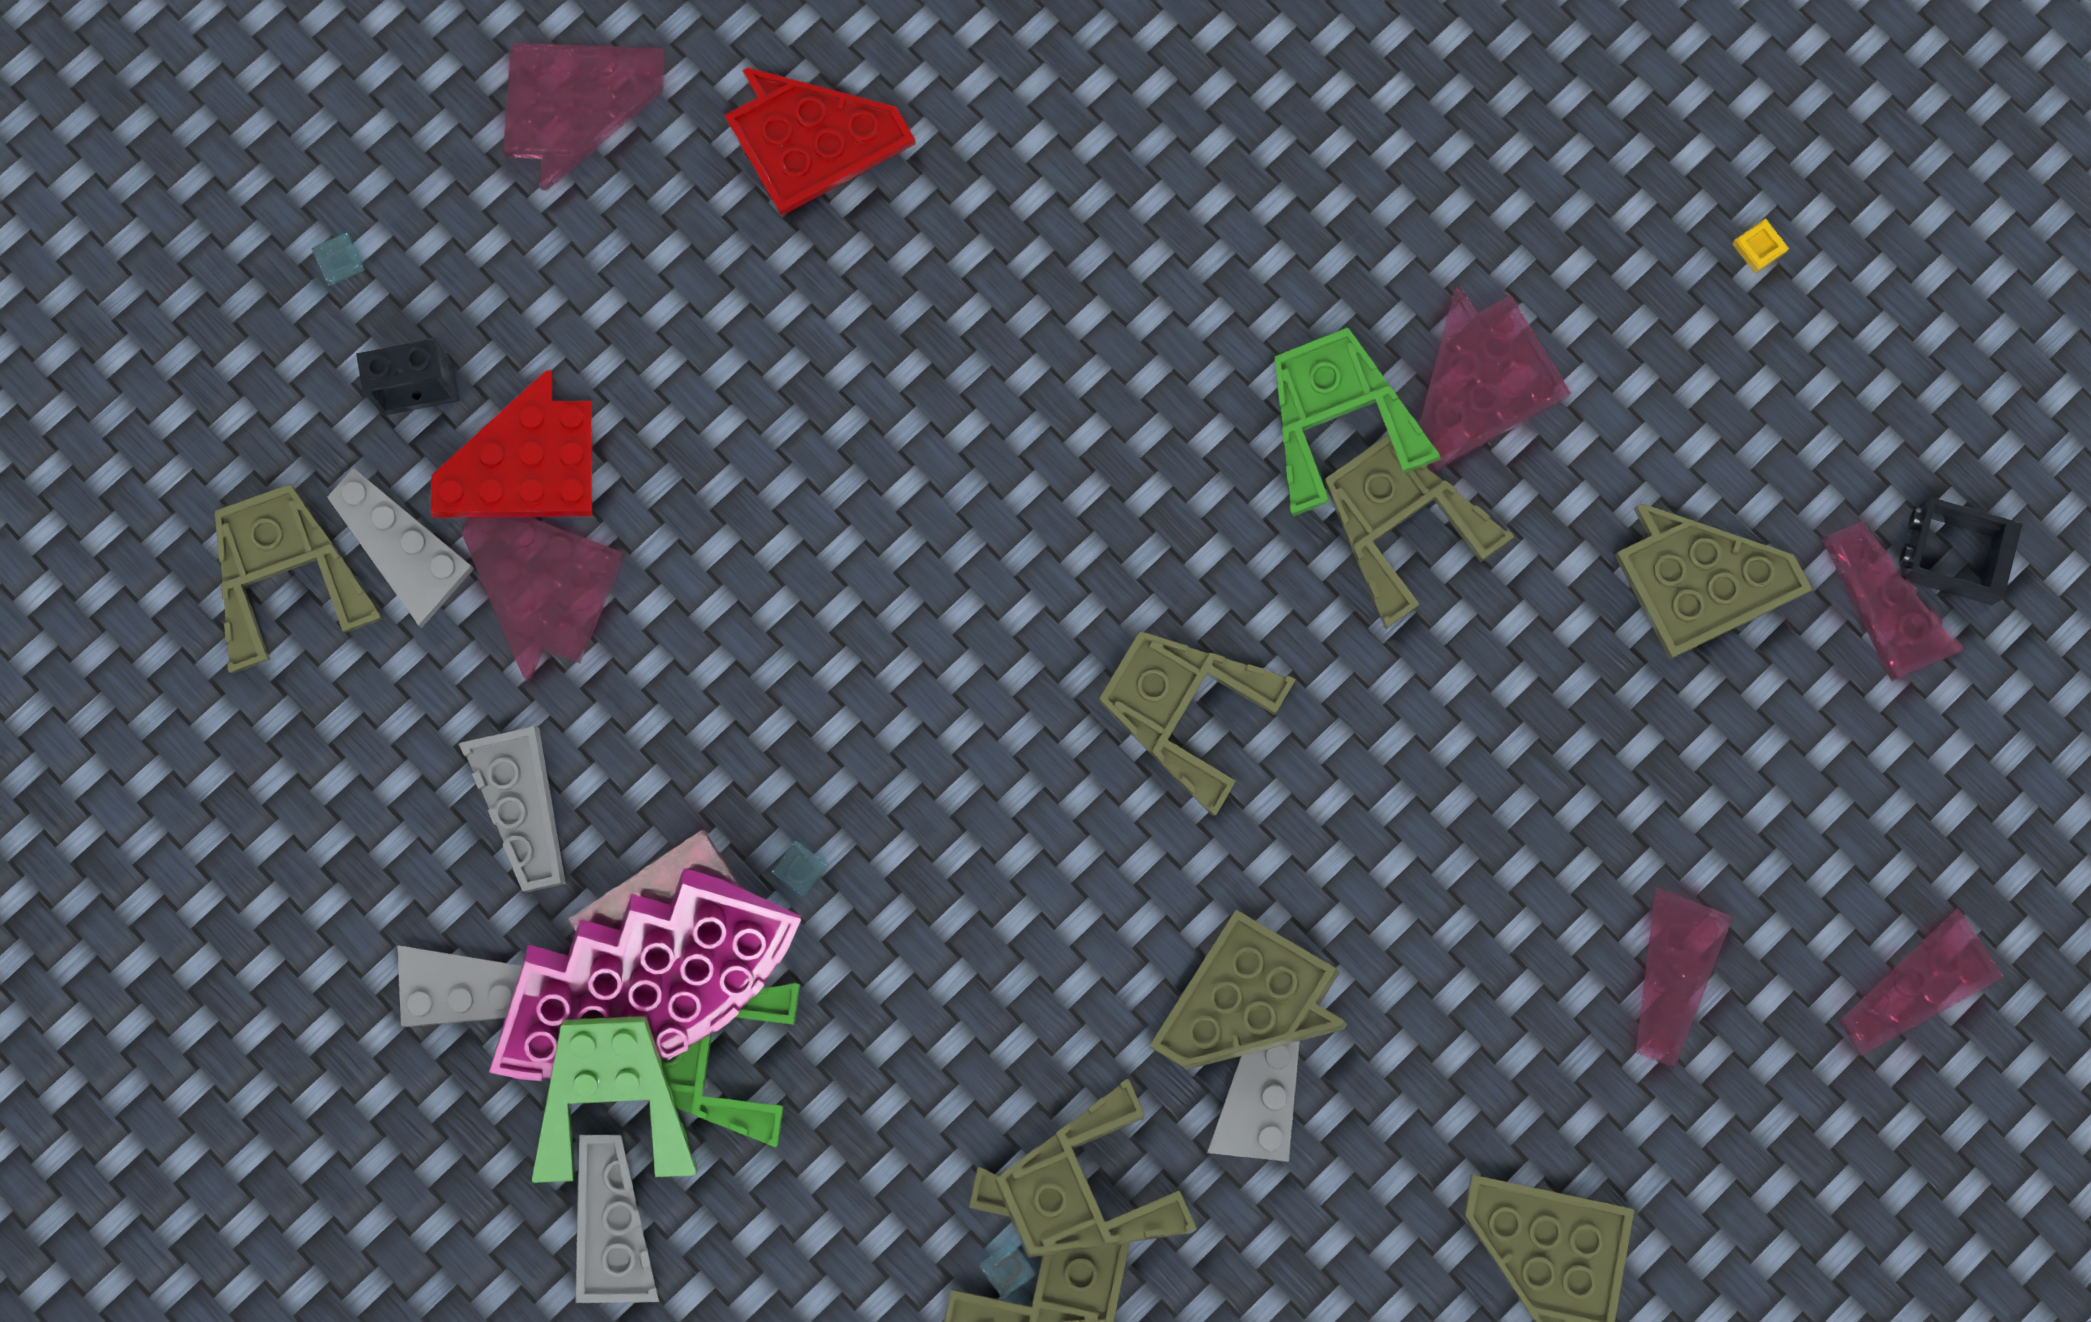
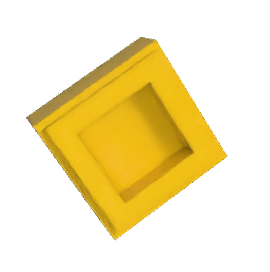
(1760, 246)

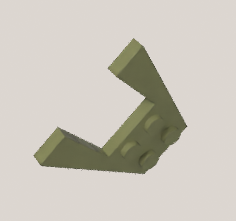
(1377, 496)
(267, 539)
(1154, 691)
(1054, 1202)
(1069, 1284)

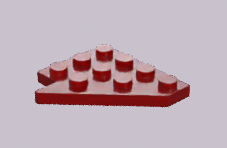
(812, 137)
(523, 462)

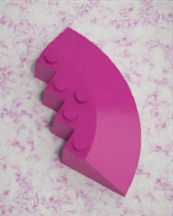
(674, 963)

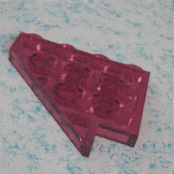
(1485, 378)
(541, 584)

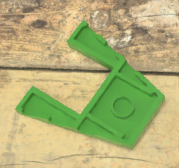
(1328, 382)
(609, 1064)
(688, 1073)

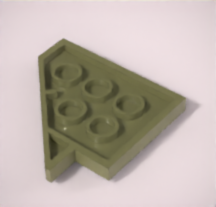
(1703, 579)
(1248, 998)
(1552, 1248)

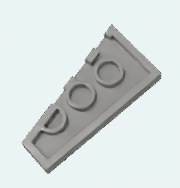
(404, 551)
(517, 791)
(452, 988)
(1259, 1106)
(610, 1237)

